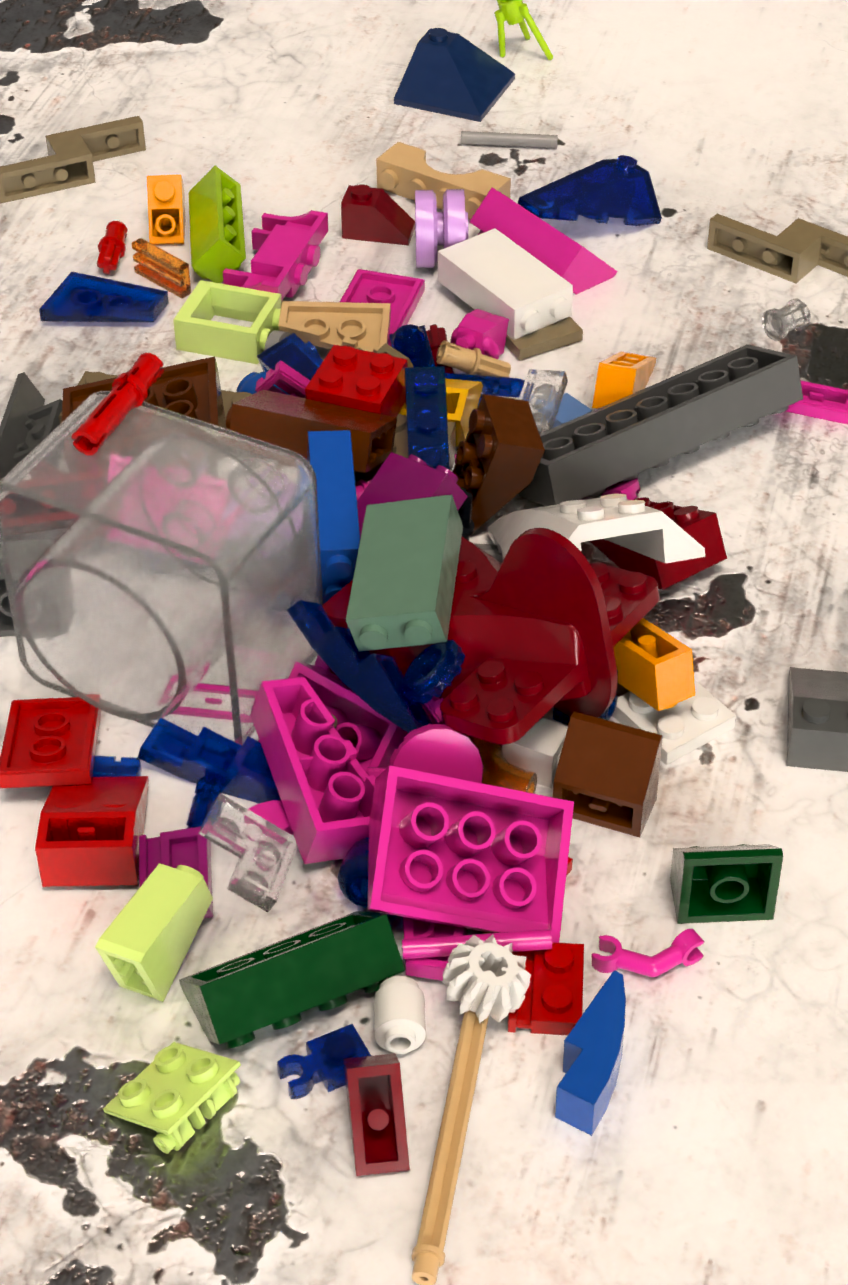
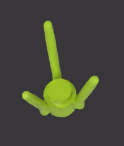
(514, 13)

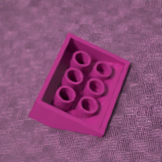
(467, 853)

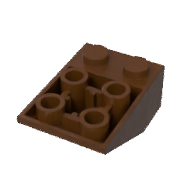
(498, 454)

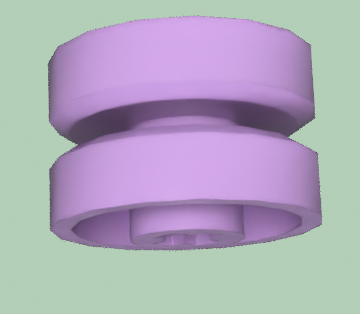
(436, 227)

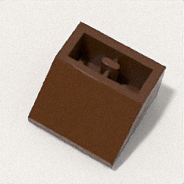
(609, 773)

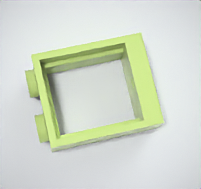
(200, 335)

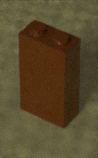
(288, 418)

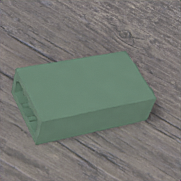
(405, 573)

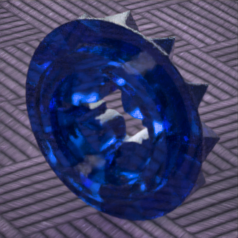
(432, 671)

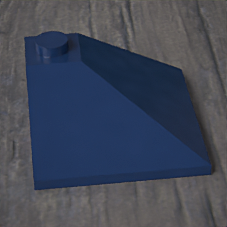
(452, 77)

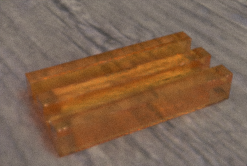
(161, 268)

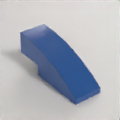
(593, 1058)

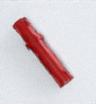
(127, 392)

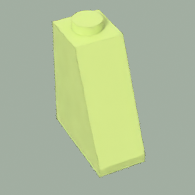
(155, 930)

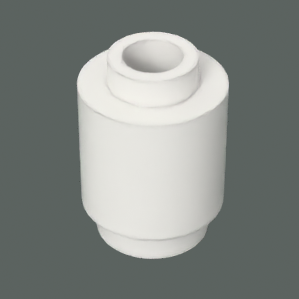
(399, 1015)

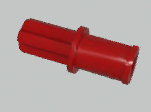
(112, 246)

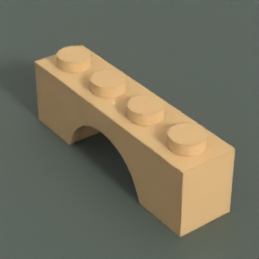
(405, 169)

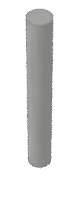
(509, 139)

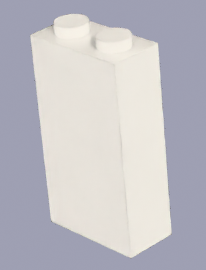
(505, 281)

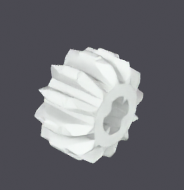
(486, 978)

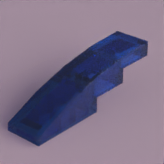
(368, 675)
(210, 755)

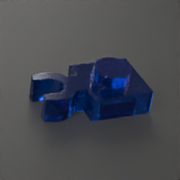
(323, 1061)

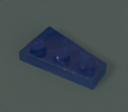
(102, 300)

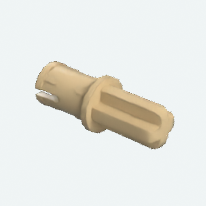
(471, 361)

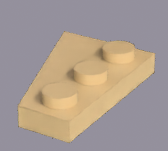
(338, 323)

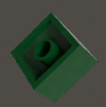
(725, 883)

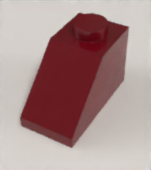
(374, 217)
(376, 1114)

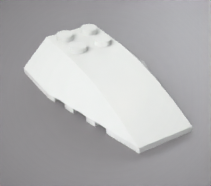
(607, 518)

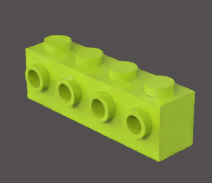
(216, 225)

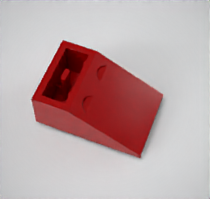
(92, 832)

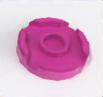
(440, 752)

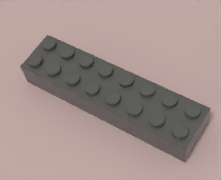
(663, 423)

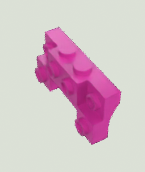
(284, 255)

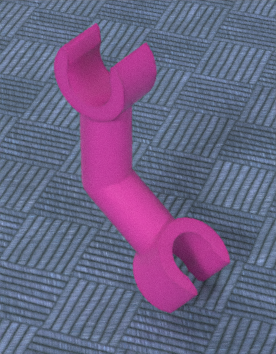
(682, 950)

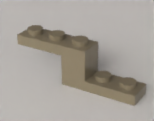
(71, 158)
(787, 255)

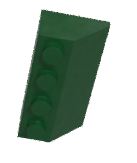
(293, 977)

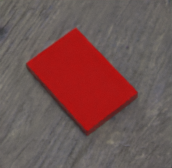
(49, 743)

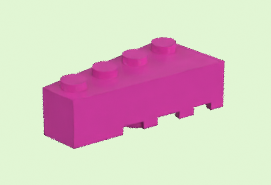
(313, 770)

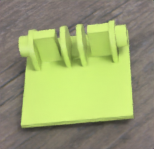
(176, 1093)

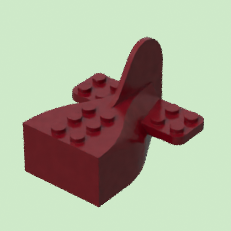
(530, 634)

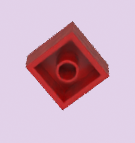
(360, 381)

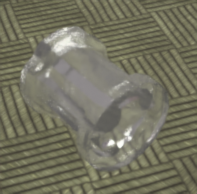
(791, 317)

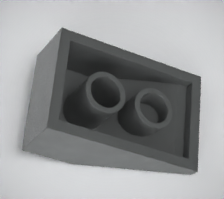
(818, 719)

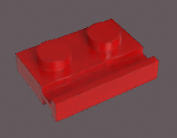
(555, 990)

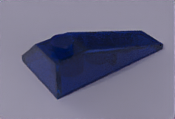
(598, 192)

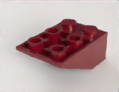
(699, 524)

